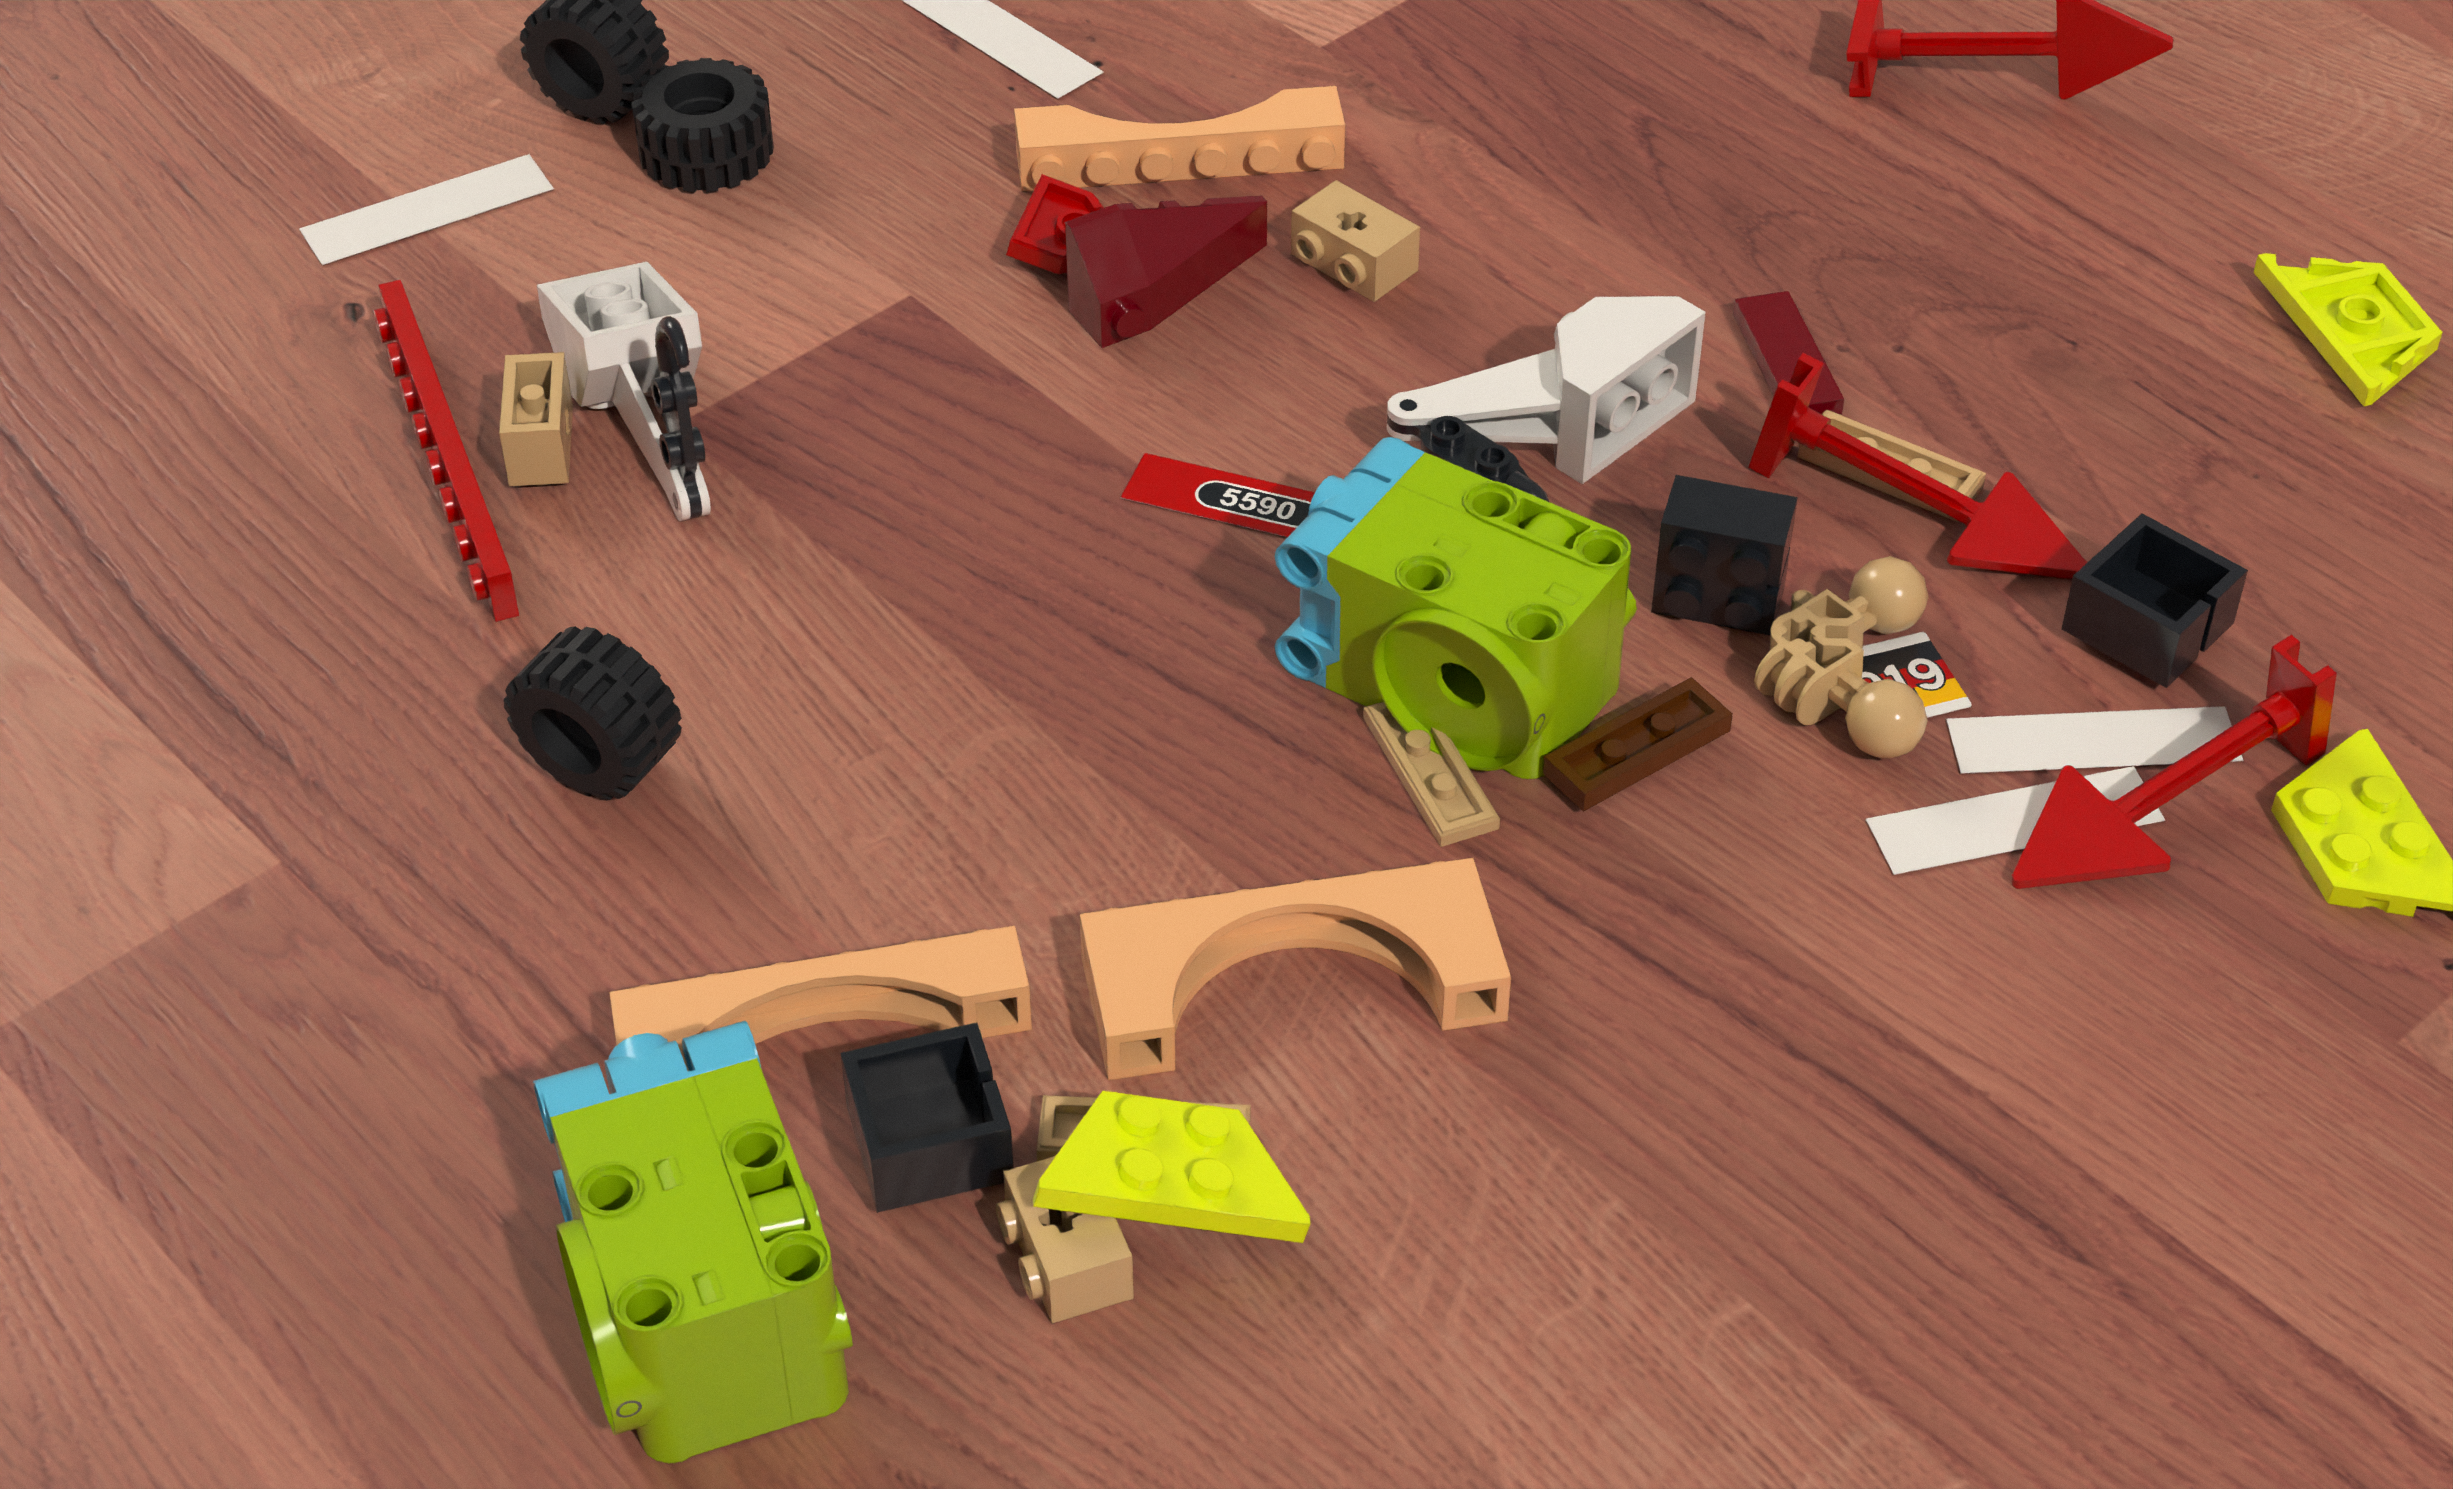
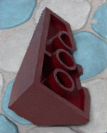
(1145, 264)

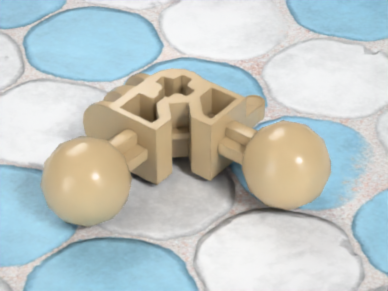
(1820, 652)

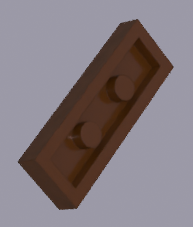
(1637, 744)

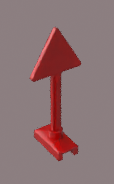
(2088, 42)
(2001, 533)
(2096, 838)

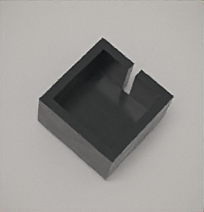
(1723, 554)
(2153, 599)
(927, 1116)

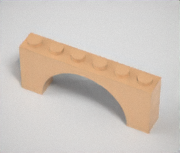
(1415, 920)

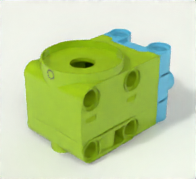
(1458, 606)
(693, 1245)

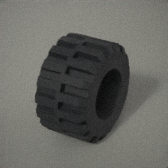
(592, 54)
(703, 124)
(593, 713)

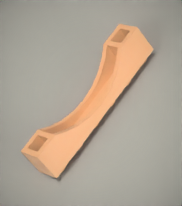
(1280, 135)
(918, 983)

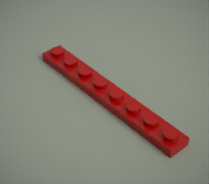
(447, 460)

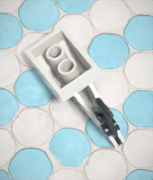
(630, 339)
(1603, 389)

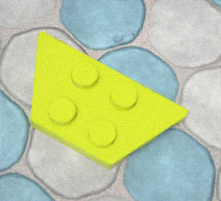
(2354, 319)
(2364, 833)
(1172, 1168)

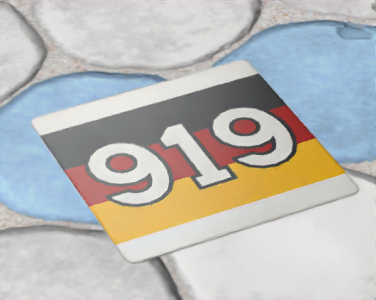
(1919, 665)

